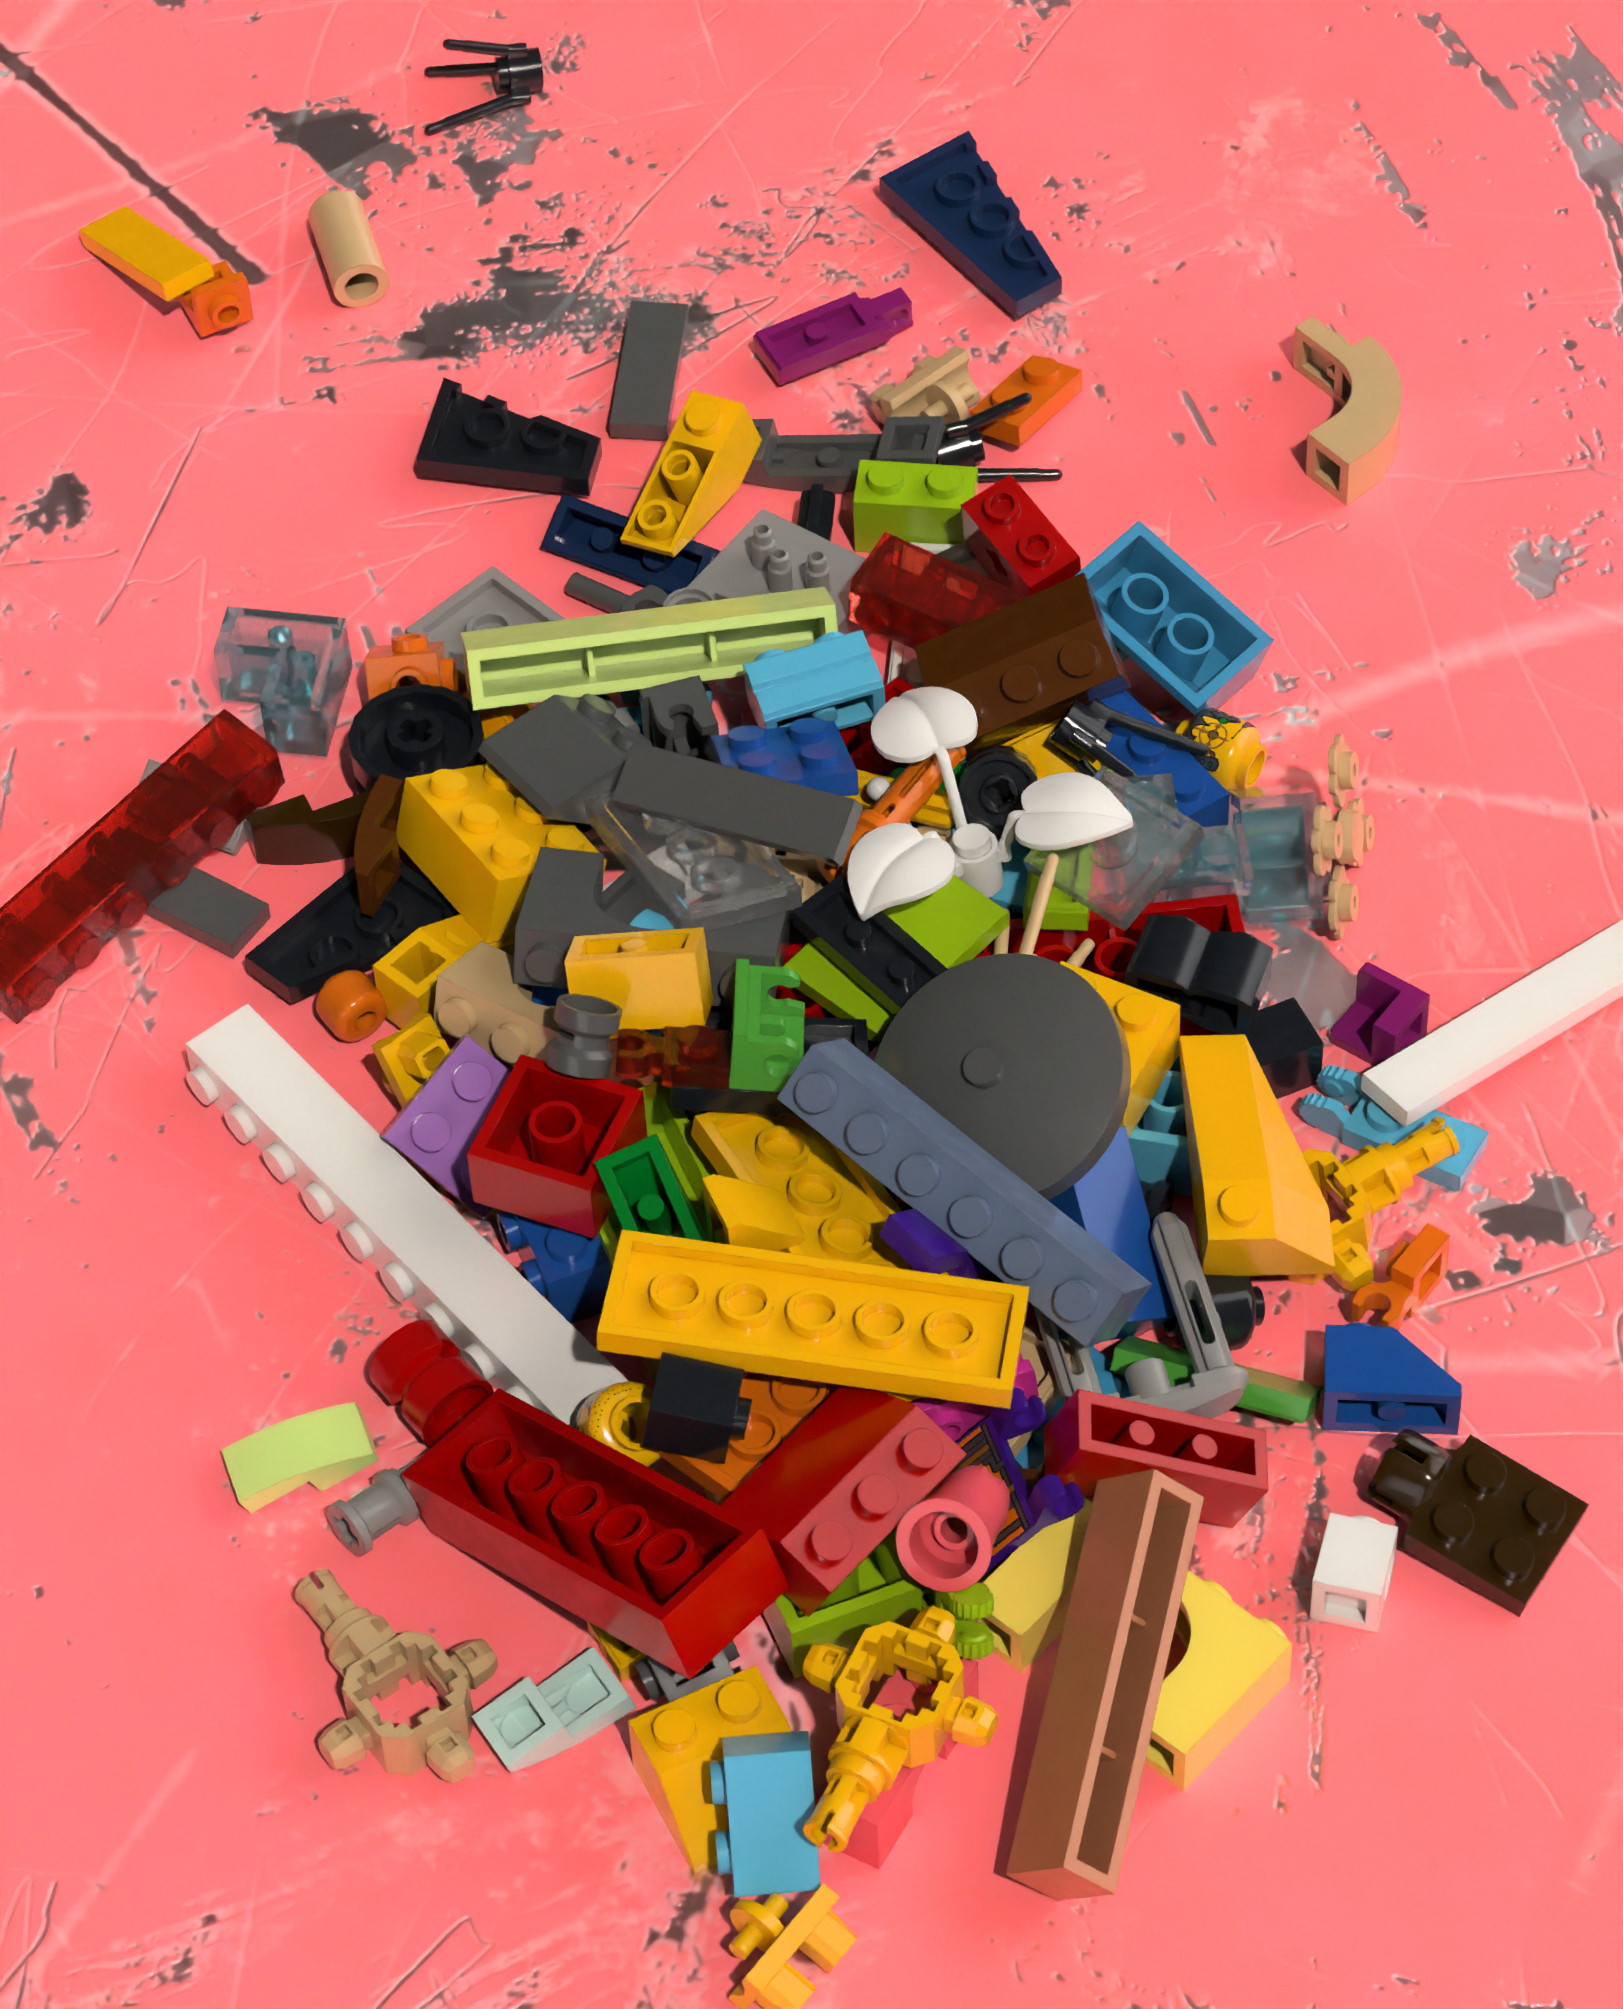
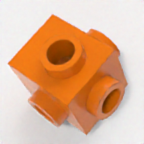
(413, 656)

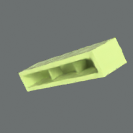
(638, 647)

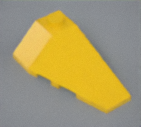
(1248, 1176)

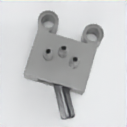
(781, 557)

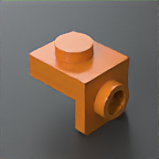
(219, 302)

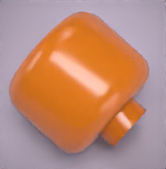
(351, 1005)

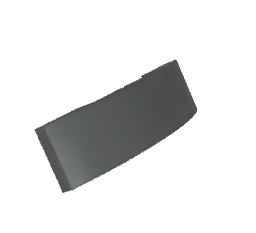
(833, 460)

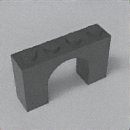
(567, 903)

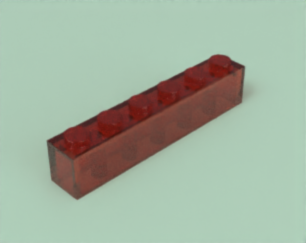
(131, 859)

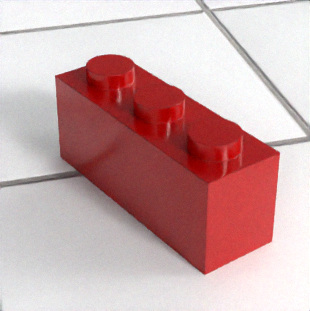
(1114, 1436)

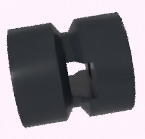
(993, 785)

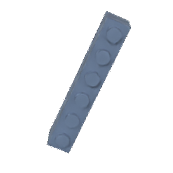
(964, 1191)

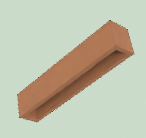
(1105, 1686)

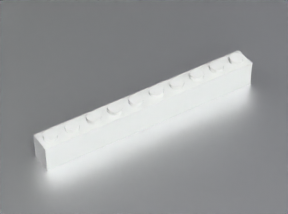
(393, 1216)

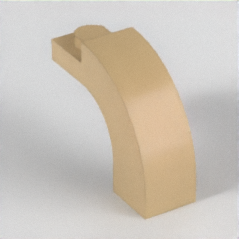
(1360, 441)

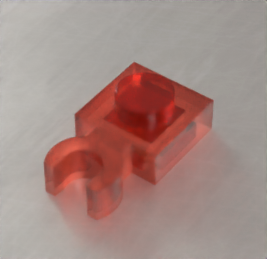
(683, 1057)

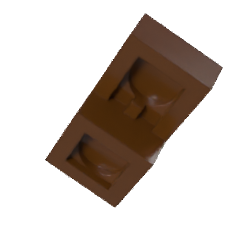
(377, 844)

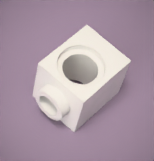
(1353, 1572)

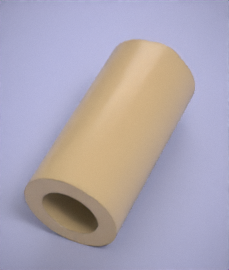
(348, 248)

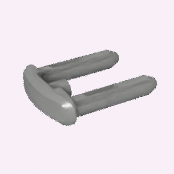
(1216, 1380)

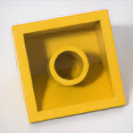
(675, 1751)

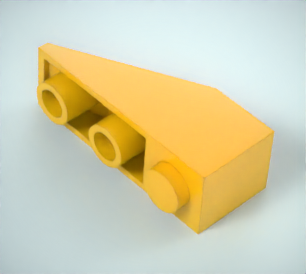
(694, 474)
(410, 969)

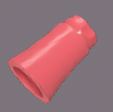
(952, 1533)

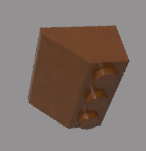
(1027, 661)

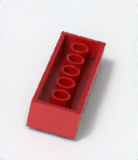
(596, 1532)

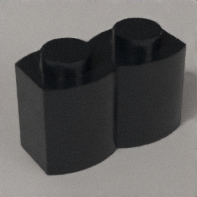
(1208, 973)

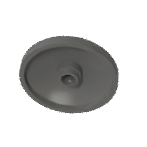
(1017, 1063)

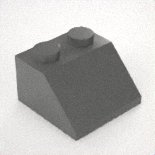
(563, 753)

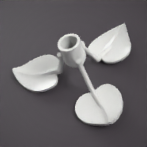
(902, 866)

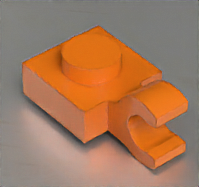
(1413, 1274)

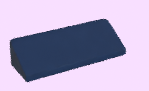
(593, 539)

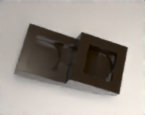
(299, 836)

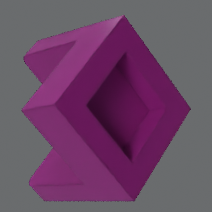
(1383, 1018)

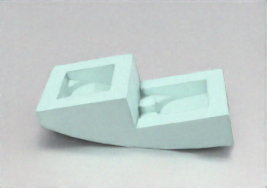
(546, 1719)

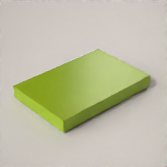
(948, 923)

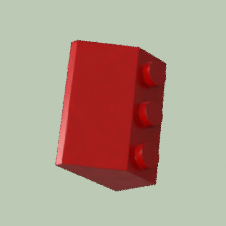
(843, 1486)

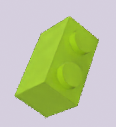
(910, 502)

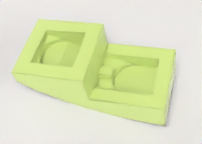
(311, 1447)

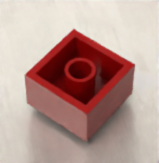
(543, 1145)

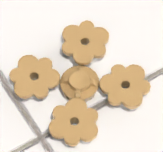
(1343, 838)

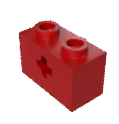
(1016, 539)

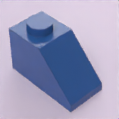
(1384, 1384)

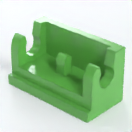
(764, 1030)

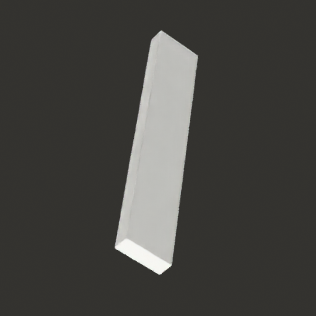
(1500, 1029)

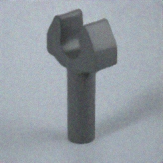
(612, 599)

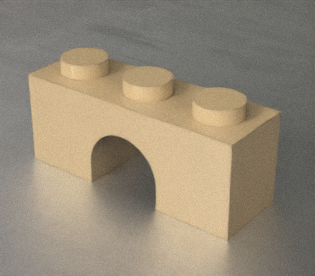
(482, 1001)

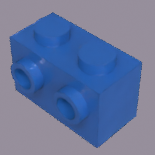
(559, 1264)

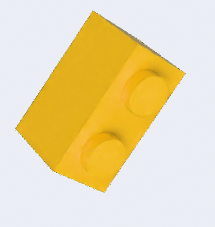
(651, 975)

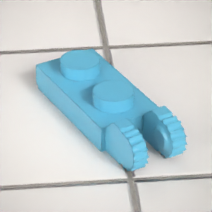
(1373, 1125)

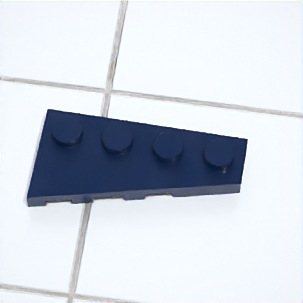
(967, 216)

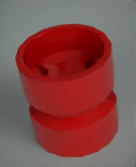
(428, 1379)

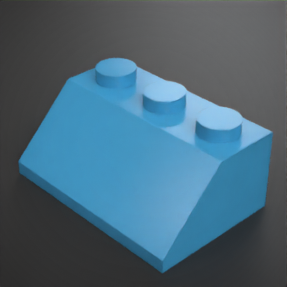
(1175, 621)

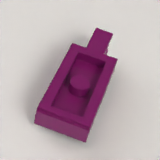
(831, 333)

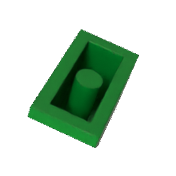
(648, 1191)

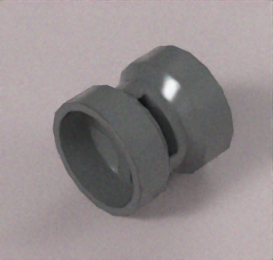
(583, 1036)

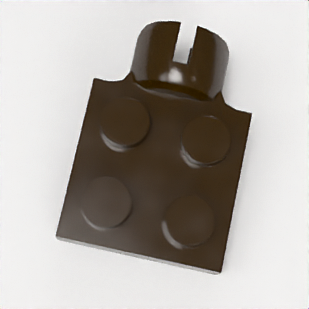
(1476, 1514)

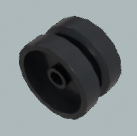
(414, 734)

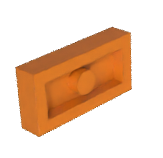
(1051, 389)

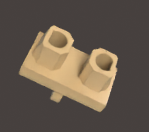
(934, 389)

